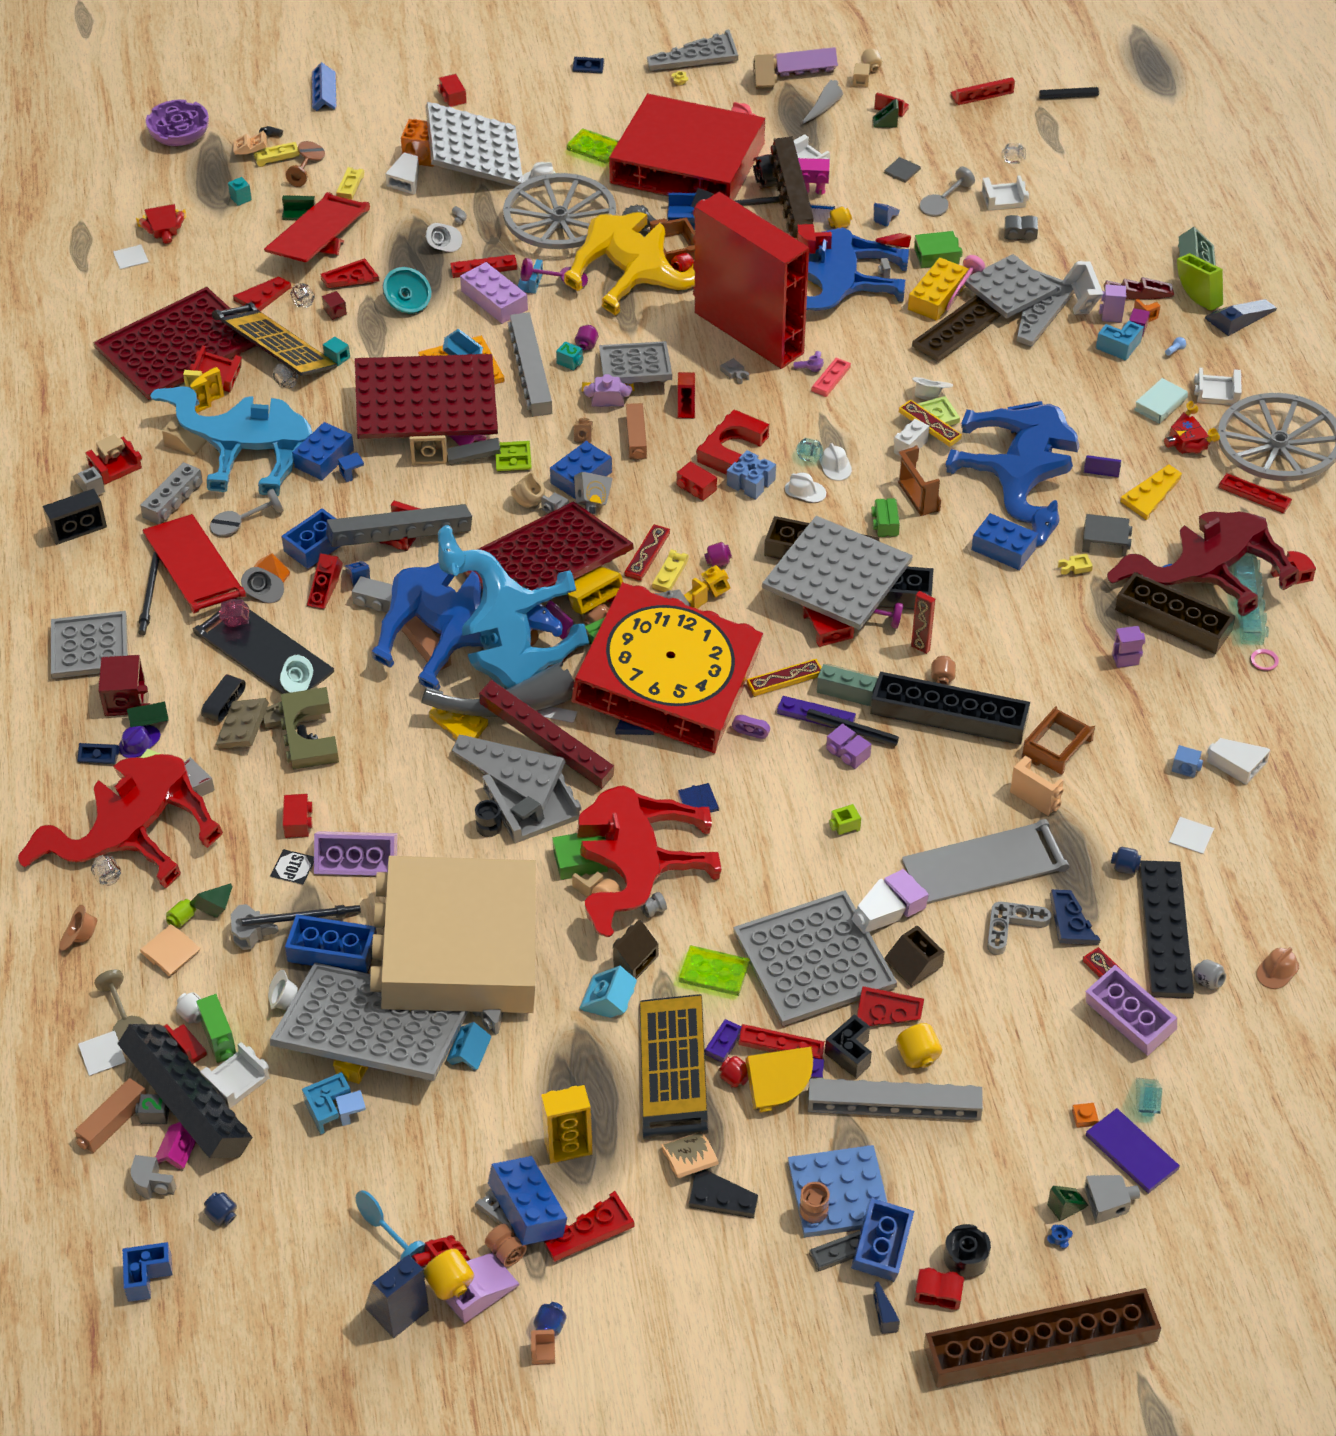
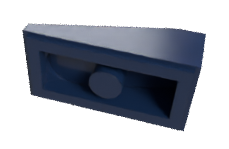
(886, 1315)

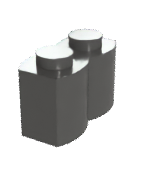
(1021, 227)

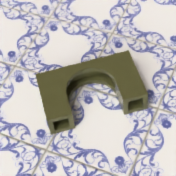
(305, 751)

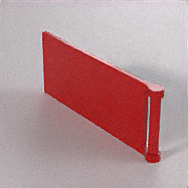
(317, 227)
(193, 562)

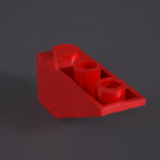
(324, 581)

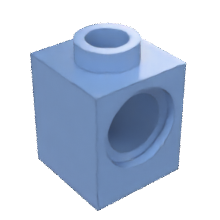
(1187, 761)

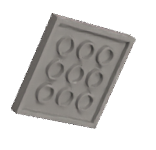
(1010, 286)
(636, 362)
(83, 640)

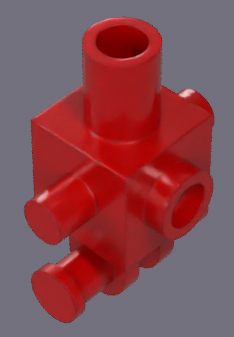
(438, 1246)

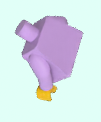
(607, 391)

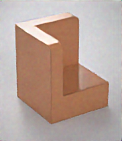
(542, 1347)

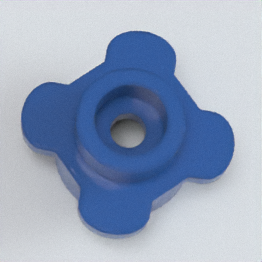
(1062, 1231)

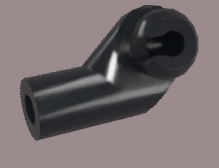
(270, 131)
(301, 730)

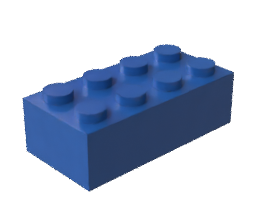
(330, 943)
(527, 1200)

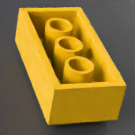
(936, 289)
(567, 1124)

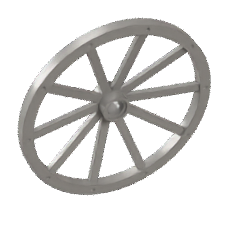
(559, 215)
(1279, 442)

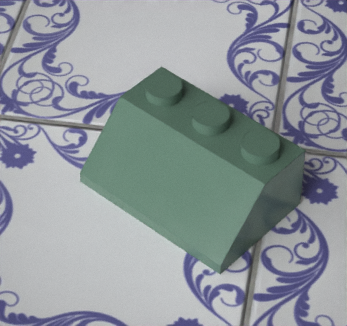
(1196, 244)
(846, 684)

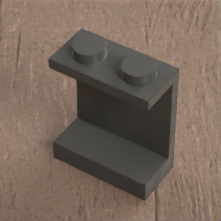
(1107, 531)

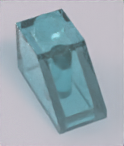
(1148, 1096)

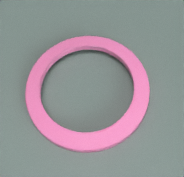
(1265, 651)

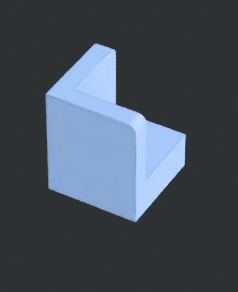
(349, 1104)

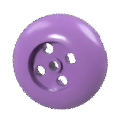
(177, 122)

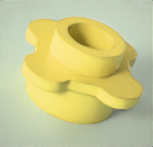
(680, 78)

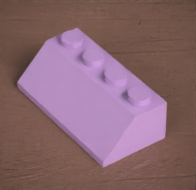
(806, 60)
(353, 852)

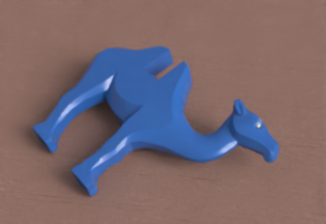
(837, 271)
(1027, 459)
(427, 595)

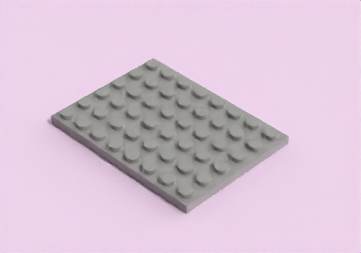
(344, 1022)

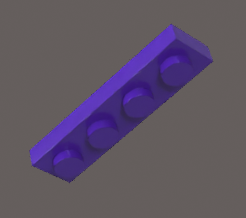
(798, 709)

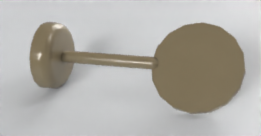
(109, 982)

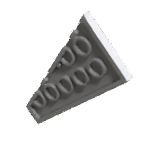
(699, 52)
(1040, 315)
(513, 767)

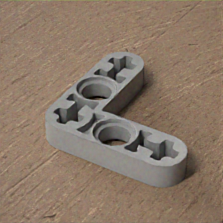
(1009, 917)

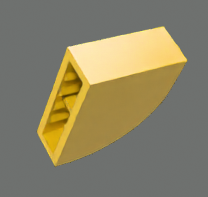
(594, 589)
(778, 1076)

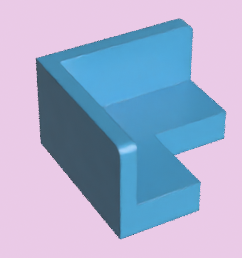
(1120, 342)
(460, 344)
(320, 1099)

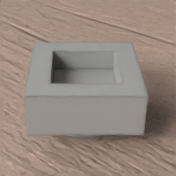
(884, 268)

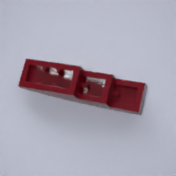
(1145, 289)

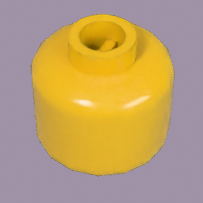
(840, 217)

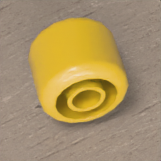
(919, 1046)
(448, 1274)

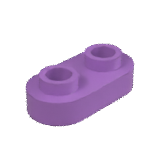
(751, 726)

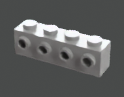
(171, 493)

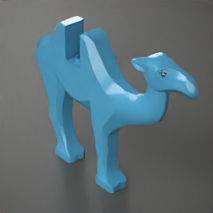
(242, 428)
(503, 616)

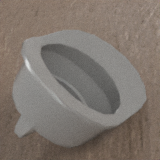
(262, 584)

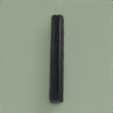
(1068, 93)

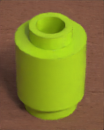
(180, 913)

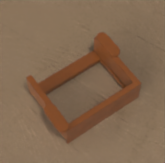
(677, 227)
(921, 494)
(1041, 755)

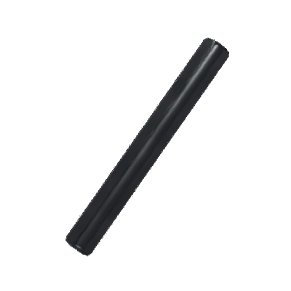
(859, 729)

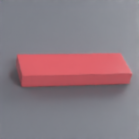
(831, 377)

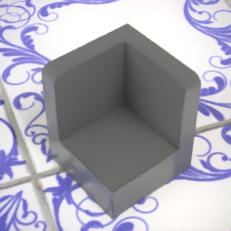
(528, 808)

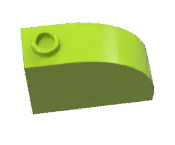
(1201, 281)

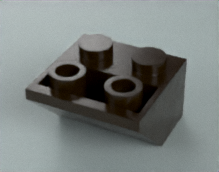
(635, 949)
(915, 956)

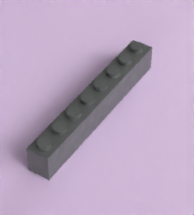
(397, 525)

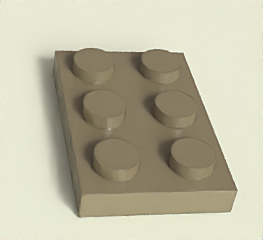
(242, 723)

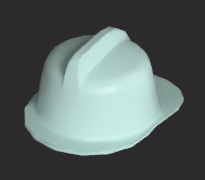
(296, 674)

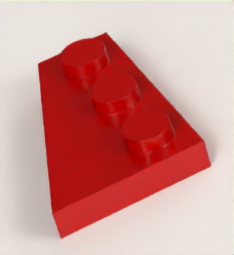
(264, 293)
(887, 1007)

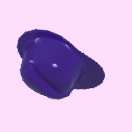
(137, 740)

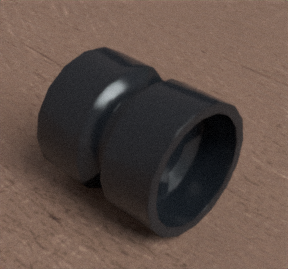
(488, 818)

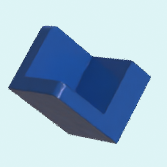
(347, 464)

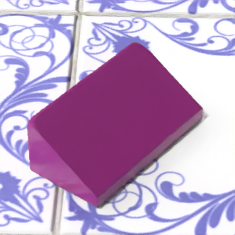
(566, 621)

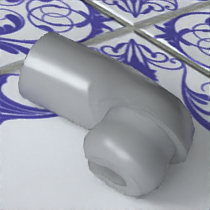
(461, 215)

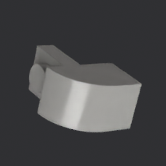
(147, 1177)

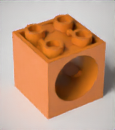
(416, 141)

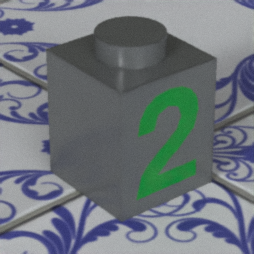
(152, 1109)

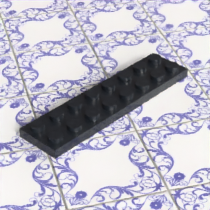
(1166, 929)

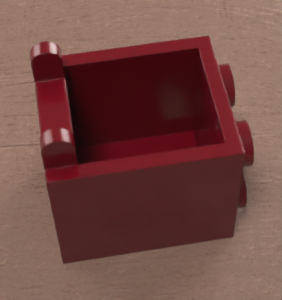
(121, 684)

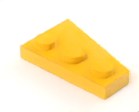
(458, 723)

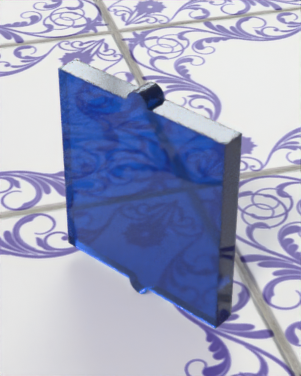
(822, 206)
(699, 797)

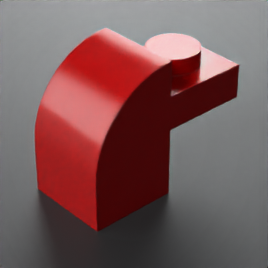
(812, 239)
(1302, 563)

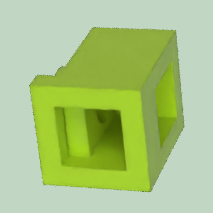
(845, 819)

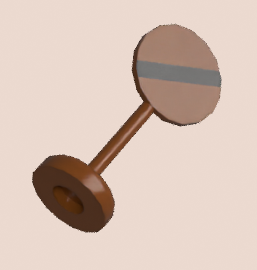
(296, 174)

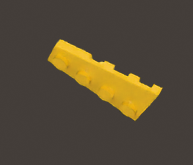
(1149, 493)

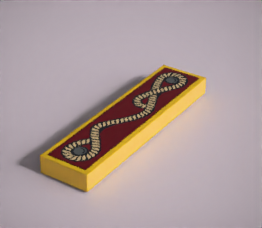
(936, 426)
(784, 677)

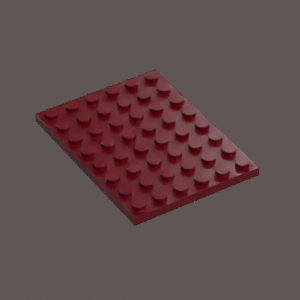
(164, 344)
(425, 396)
(554, 544)

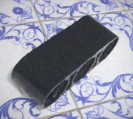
(220, 700)

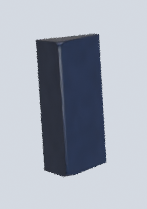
(588, 64)
(98, 753)

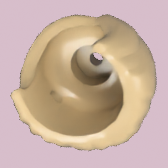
(525, 493)

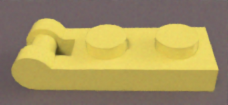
(276, 153)
(350, 183)
(670, 571)

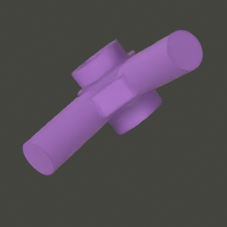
(814, 363)

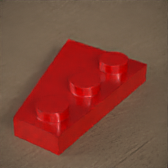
(350, 274)

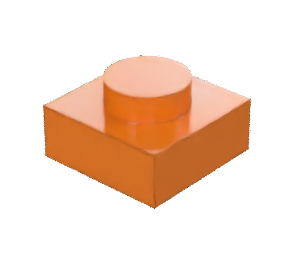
(1085, 1114)

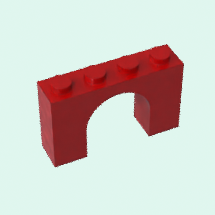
(734, 426)

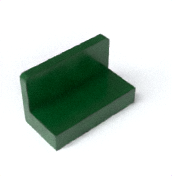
(296, 206)
(148, 714)

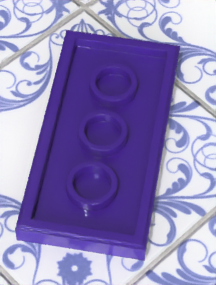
(1132, 1150)

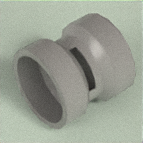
(654, 904)

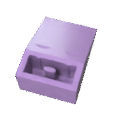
(488, 1286)

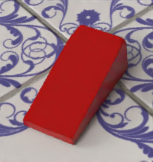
(898, 239)

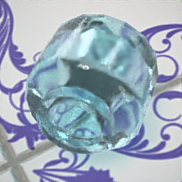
(809, 450)

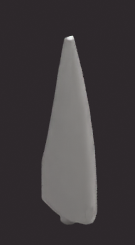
(827, 98)

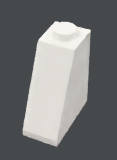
(404, 174)
(1238, 758)
(878, 908)

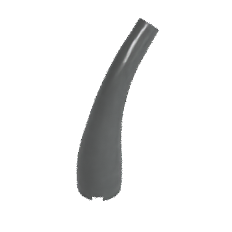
(539, 692)

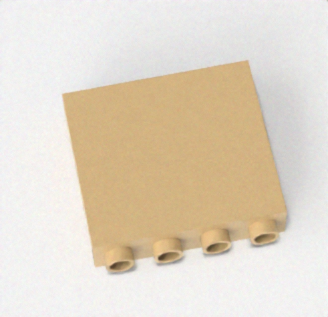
(456, 934)

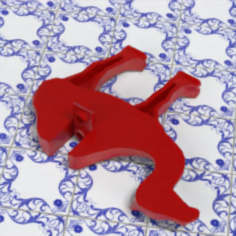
(122, 820)
(633, 850)

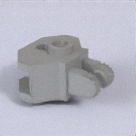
(247, 936)

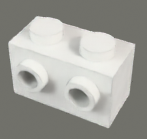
(913, 434)

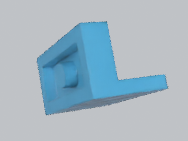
(532, 285)
(469, 1046)

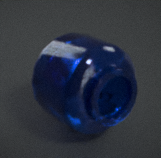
(550, 1318)

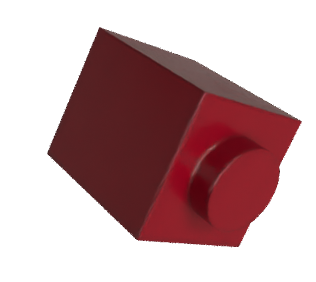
(334, 305)

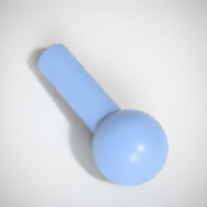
(1178, 343)

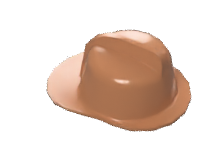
(79, 929)
(1278, 968)

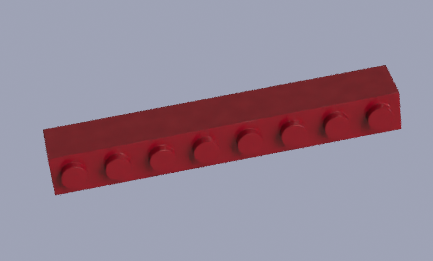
(546, 734)

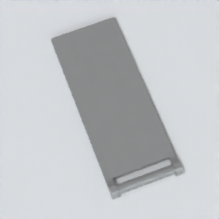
(985, 862)

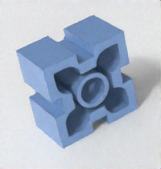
(751, 474)

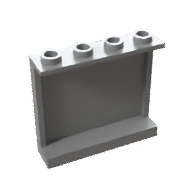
(559, 810)

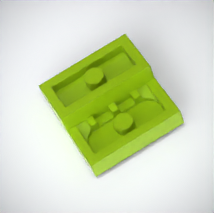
(514, 456)

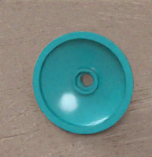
(412, 285)

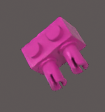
(815, 172)

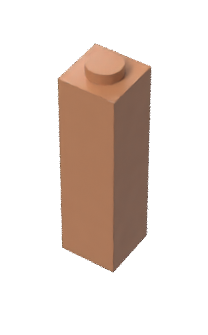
(636, 431)
(422, 638)
(109, 1116)

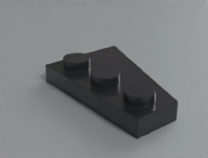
(721, 1196)

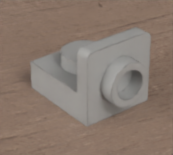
(553, 503)

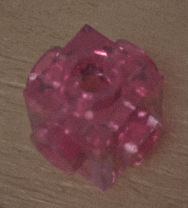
(234, 612)

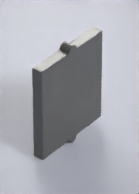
(902, 169)

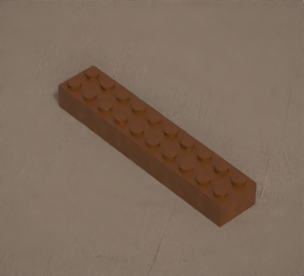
(1041, 1337)

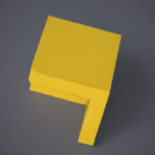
(698, 594)

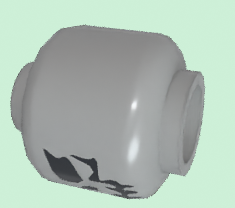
(1209, 974)

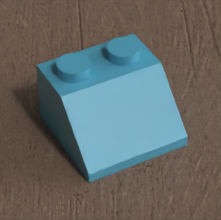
(609, 992)

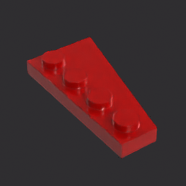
(599, 1224)

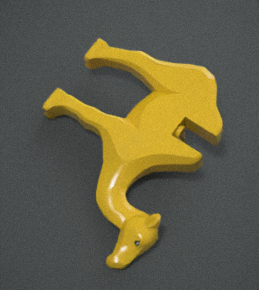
(637, 255)

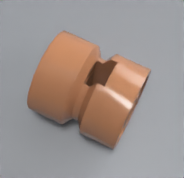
(814, 1202)
(505, 1245)

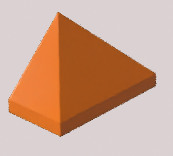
(273, 565)

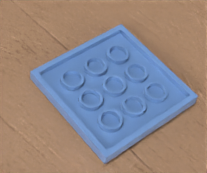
(851, 1179)

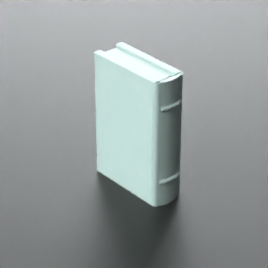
(1161, 400)

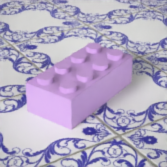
(493, 292)
(1131, 1010)

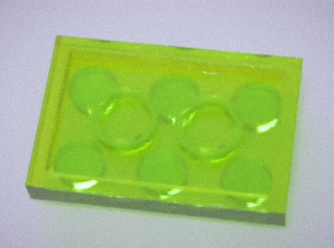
(592, 145)
(714, 970)

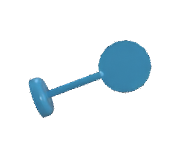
(373, 1214)

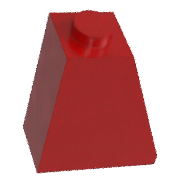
(686, 394)

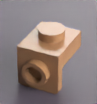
(583, 430)

